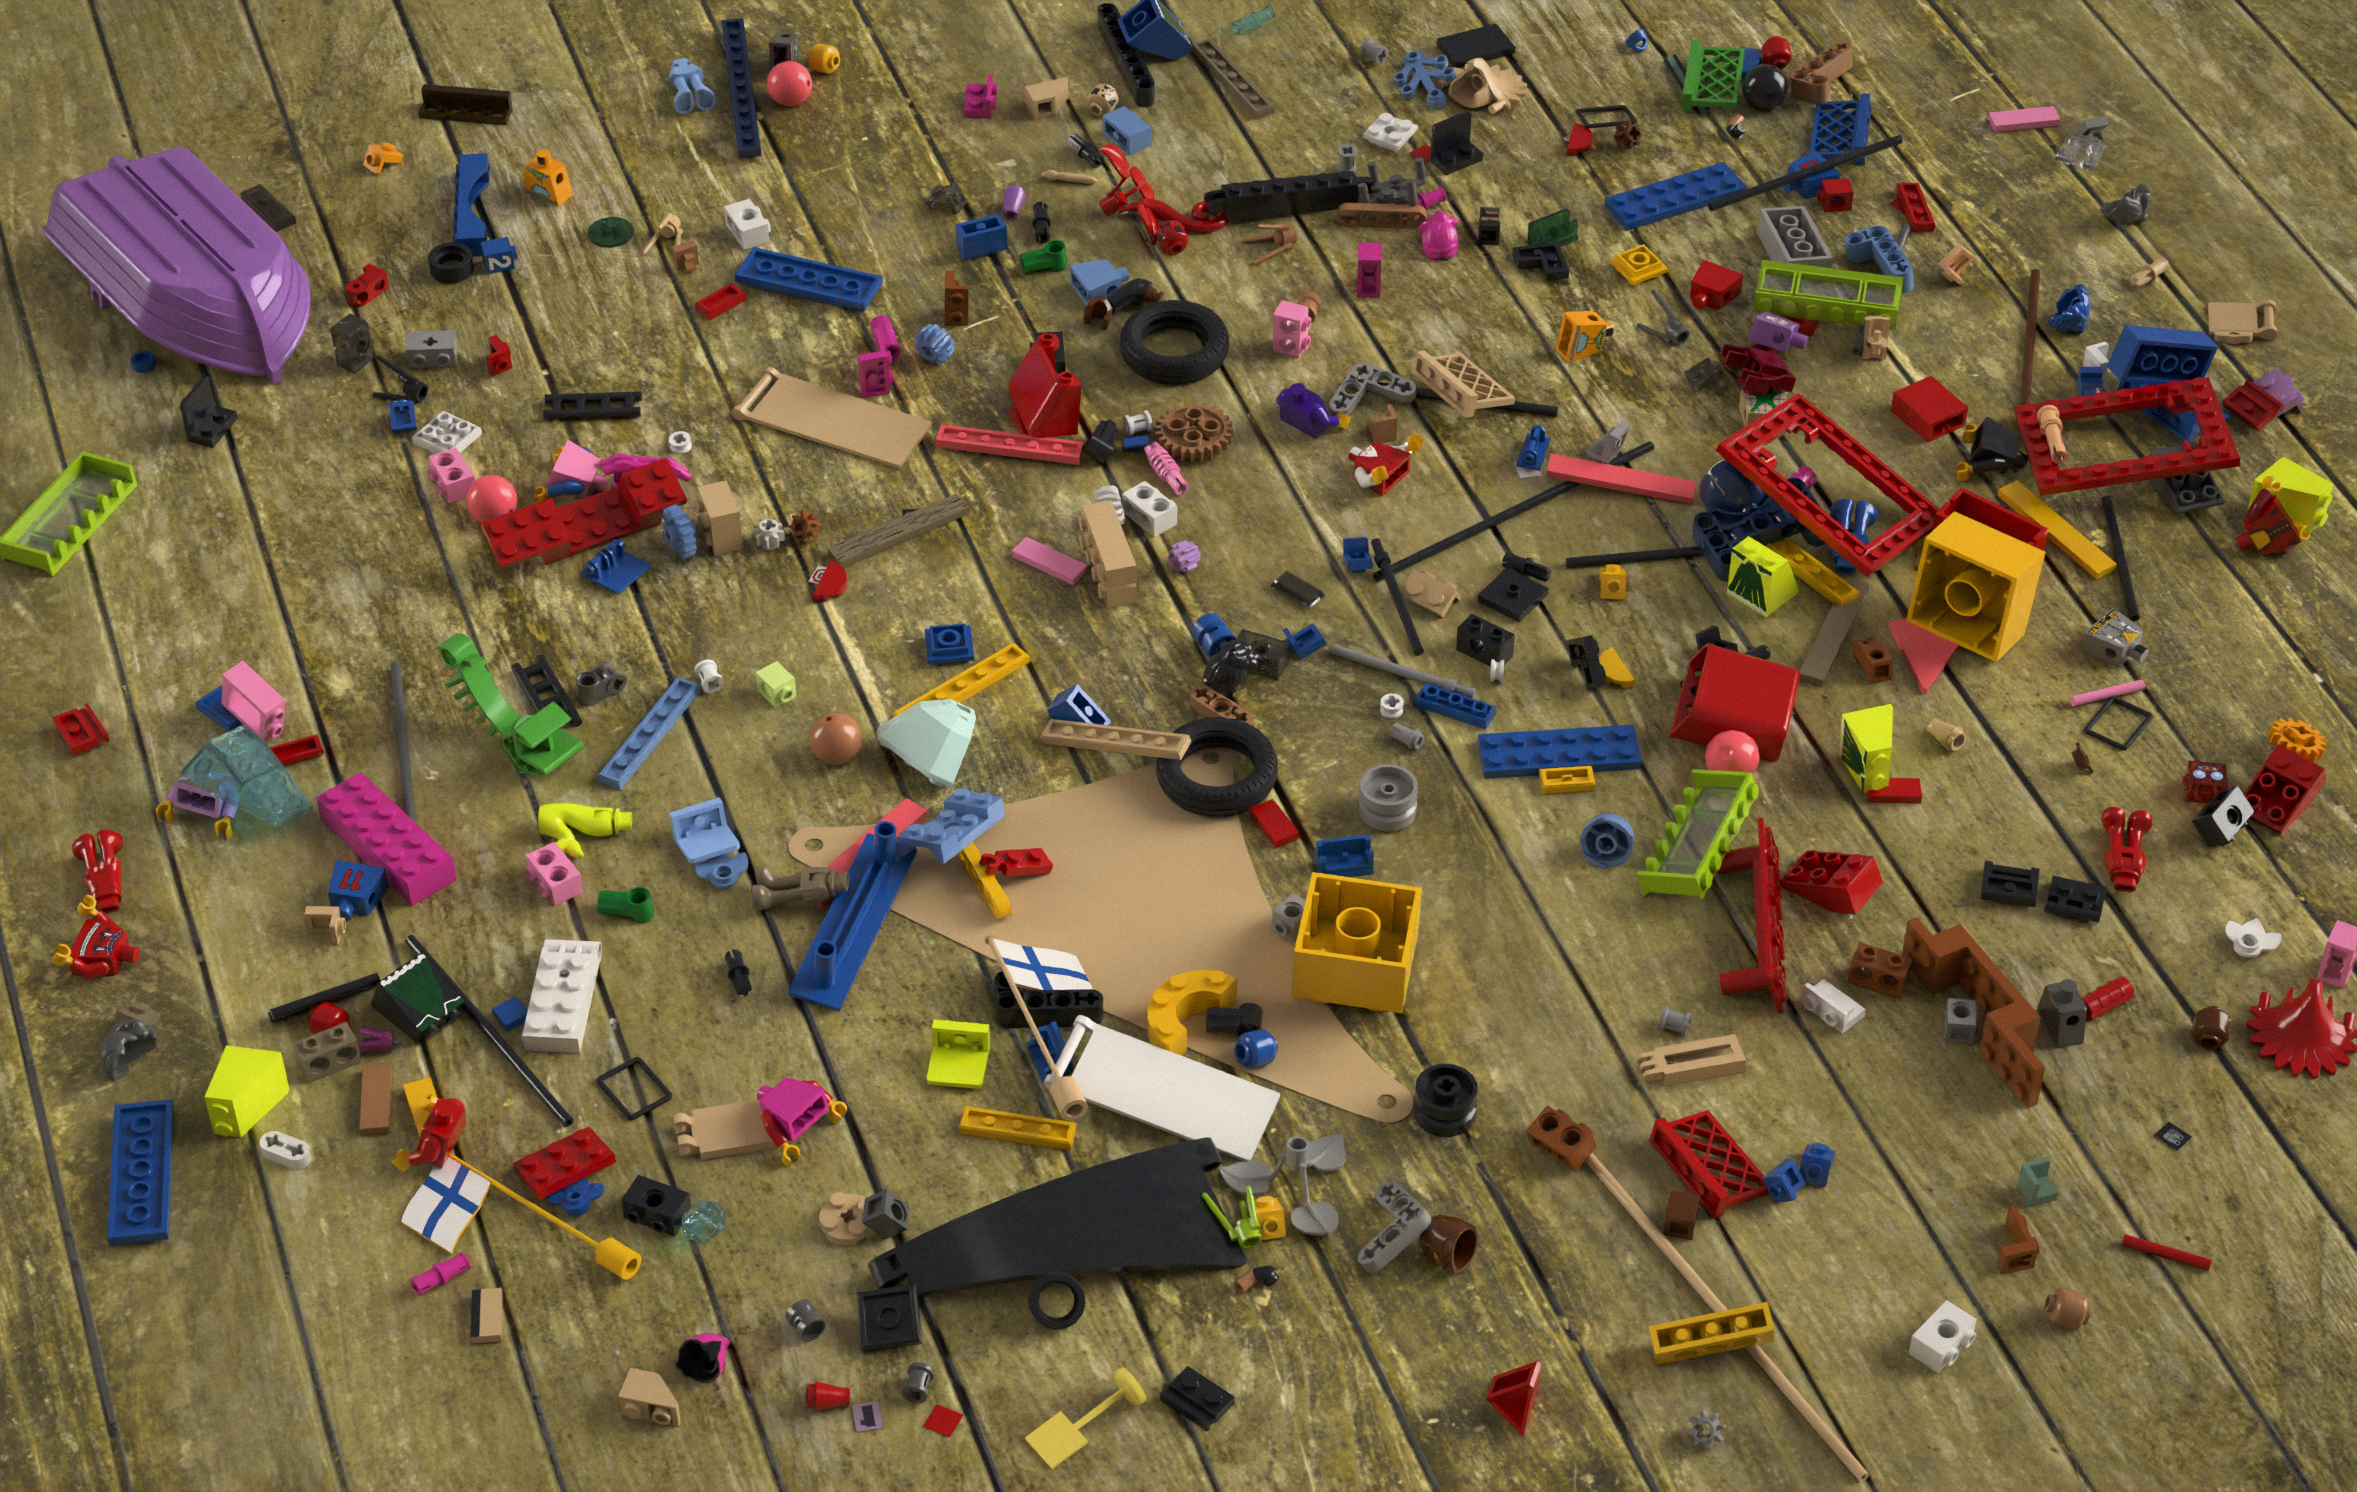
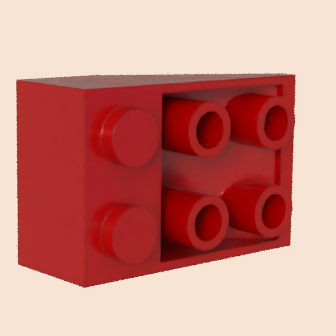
(2284, 788)
(1834, 880)

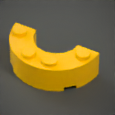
(1182, 997)

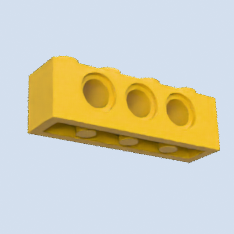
(1711, 1333)

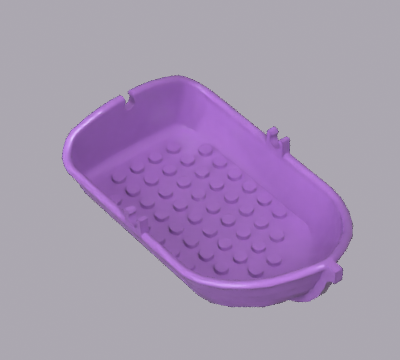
(184, 261)

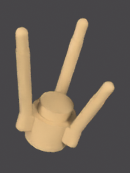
(668, 228)

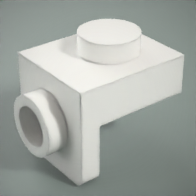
(2097, 356)

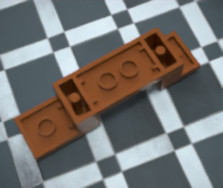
(2010, 1020)

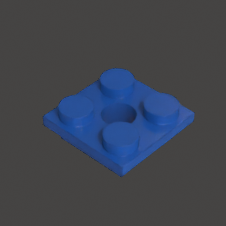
(941, 651)

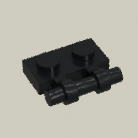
(2075, 899)

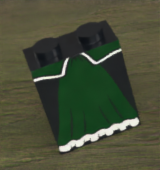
(417, 999)

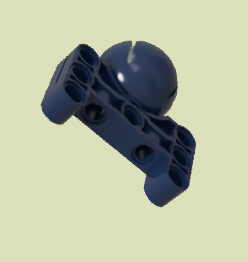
(1741, 510)

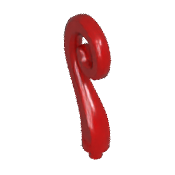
(1201, 221)

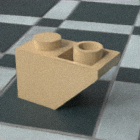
(1046, 97)
(648, 1398)

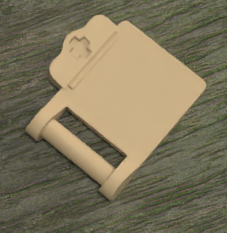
(2238, 321)

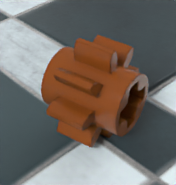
(805, 526)

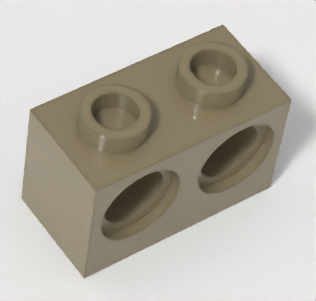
(327, 1052)

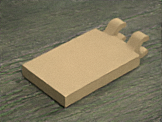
(722, 1131)

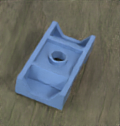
(962, 821)

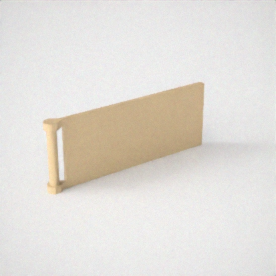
(834, 419)

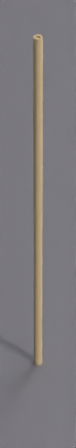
(1716, 1305)

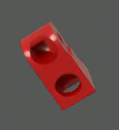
(367, 286)

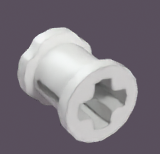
(1137, 423)
(707, 672)

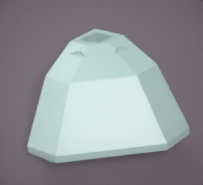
(931, 738)

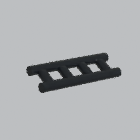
(583, 398)
(551, 682)
(329, 995)

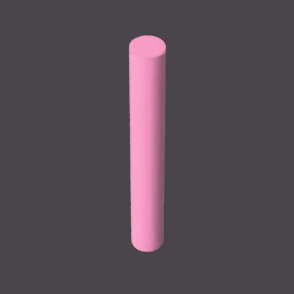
(2107, 693)

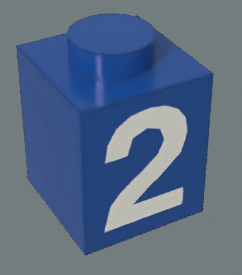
(498, 255)

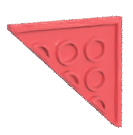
(1923, 650)

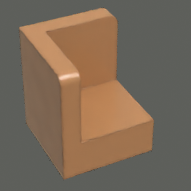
(1384, 428)

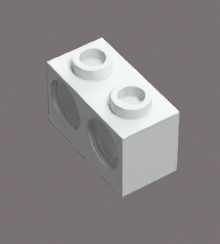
(1149, 508)

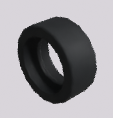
(448, 252)
(1061, 1322)

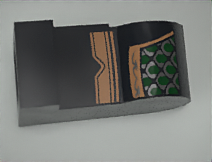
(1489, 224)

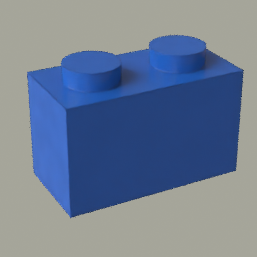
(981, 236)

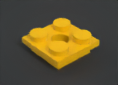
(1638, 265)

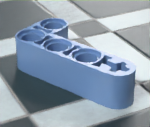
(1880, 246)

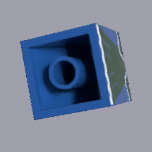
(1155, 30)

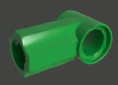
(1050, 257)
(634, 903)

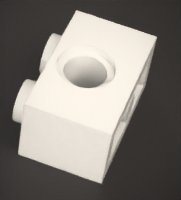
(747, 224)
(1943, 1336)

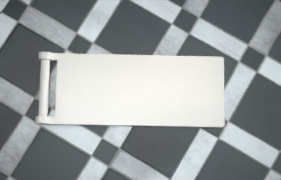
(1168, 1090)

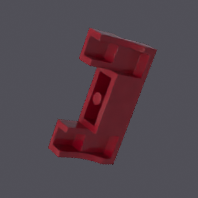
(1760, 368)

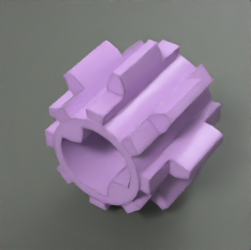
(1184, 556)

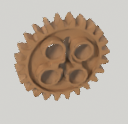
(1193, 431)

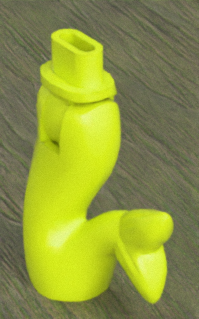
(586, 819)

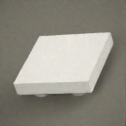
(446, 433)

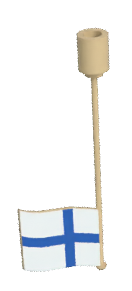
(1044, 970)

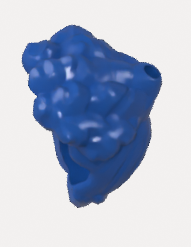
(2072, 310)

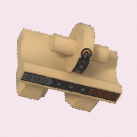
(1875, 337)

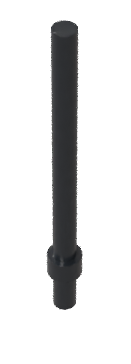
(1383, 561)

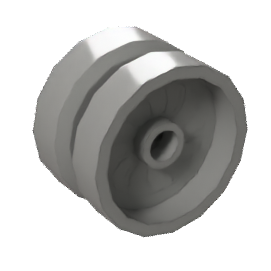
(1388, 797)

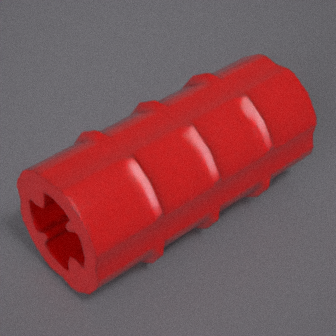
(2107, 997)

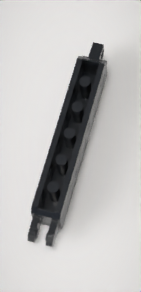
(1286, 195)

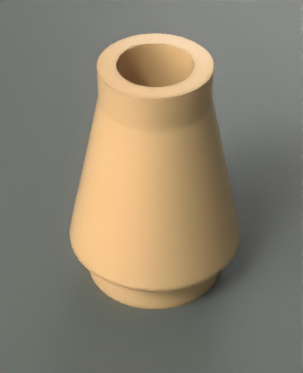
(1948, 735)

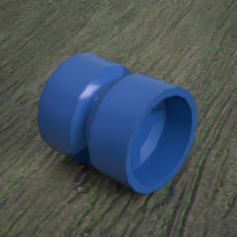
(1211, 632)

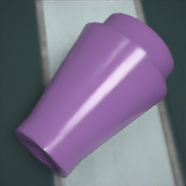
(1013, 201)

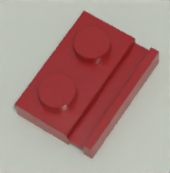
(2252, 405)
(80, 729)

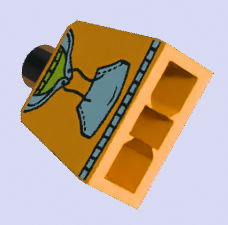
(547, 179)
(1581, 334)

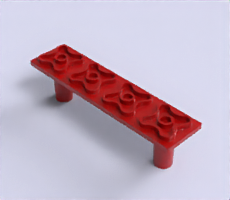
(1768, 911)

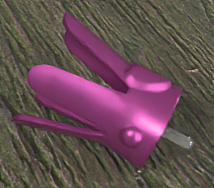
(383, 1040)

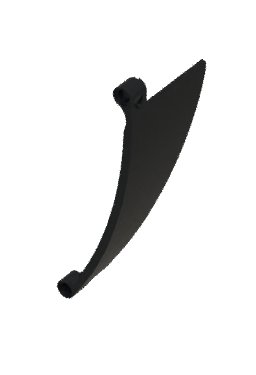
(1102, 1219)

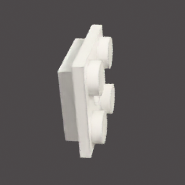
(1390, 132)

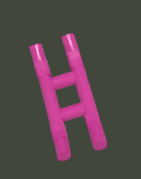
(624, 462)

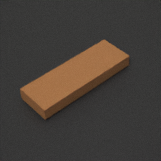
(376, 1098)

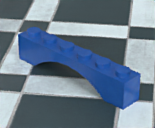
(471, 180)

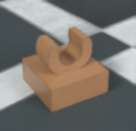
(685, 256)

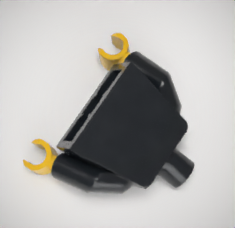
(1991, 450)

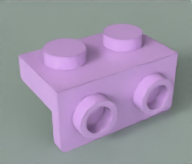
(2280, 388)

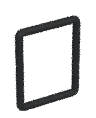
(1606, 108)
(2115, 699)
(617, 1102)

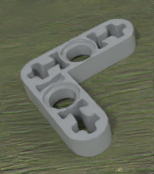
(1369, 381)
(1380, 1249)

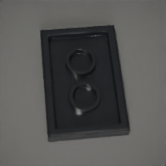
(1483, 42)

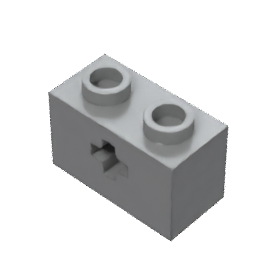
(431, 349)

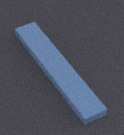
(648, 733)

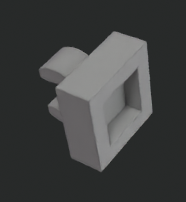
(2094, 127)

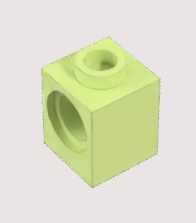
(776, 684)

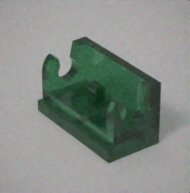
(1553, 229)

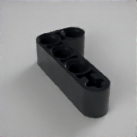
(1045, 1005)

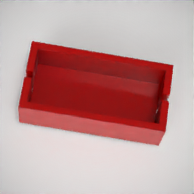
(1994, 516)

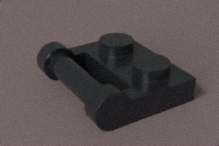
(2010, 884)

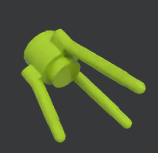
(1246, 1229)

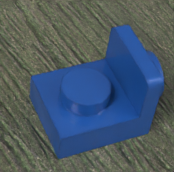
(402, 416)

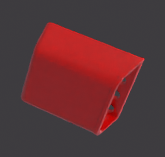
(1736, 695)

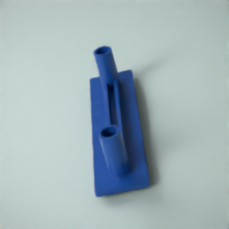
(853, 920)

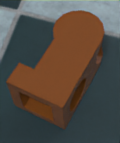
(1874, 659)

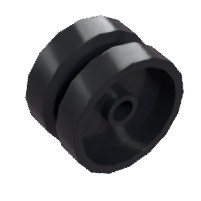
(1445, 1100)

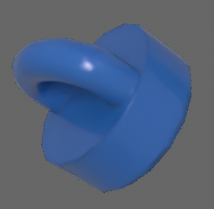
(1636, 37)

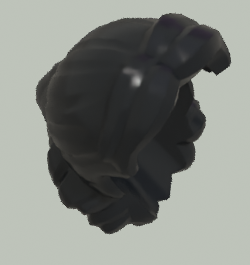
(1230, 666)

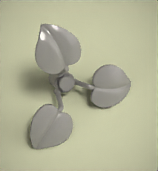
(1323, 1154)

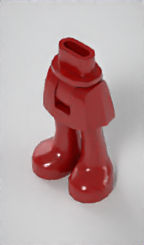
(2121, 862)

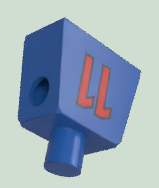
(1809, 186)
(356, 888)

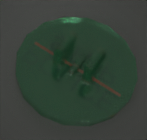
(610, 232)

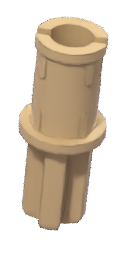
(2149, 272)

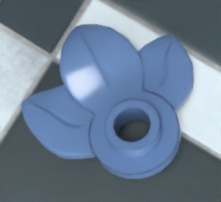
(722, 870)

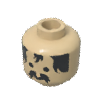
(1102, 99)

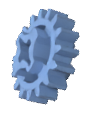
(679, 531)

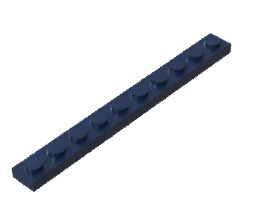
(741, 88)

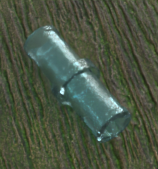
(1253, 20)

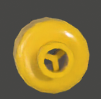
(823, 58)

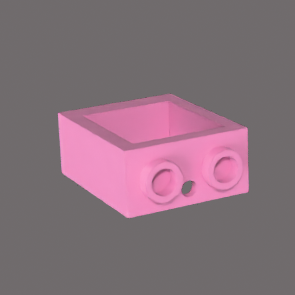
(253, 701)

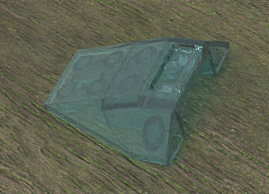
(249, 776)

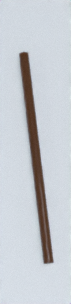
(2030, 337)

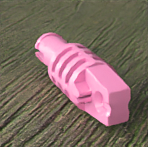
(1165, 467)

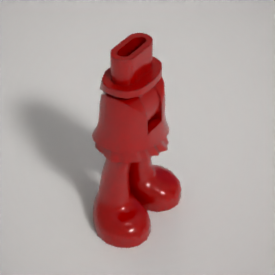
(103, 879)

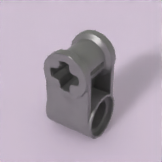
(597, 684)

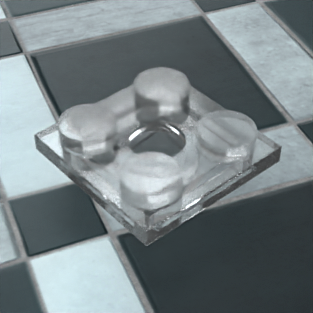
(2081, 151)

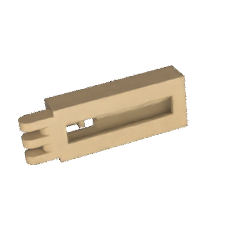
(1697, 1060)

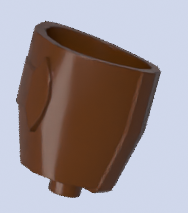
(1449, 1243)

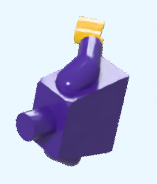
(1307, 411)

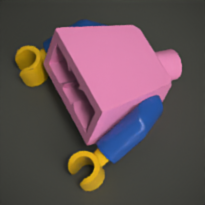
(572, 474)

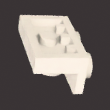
(1831, 1005)

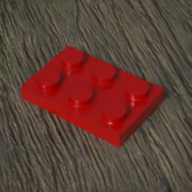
(564, 1162)

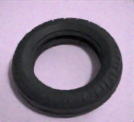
(1169, 368)
(1228, 799)

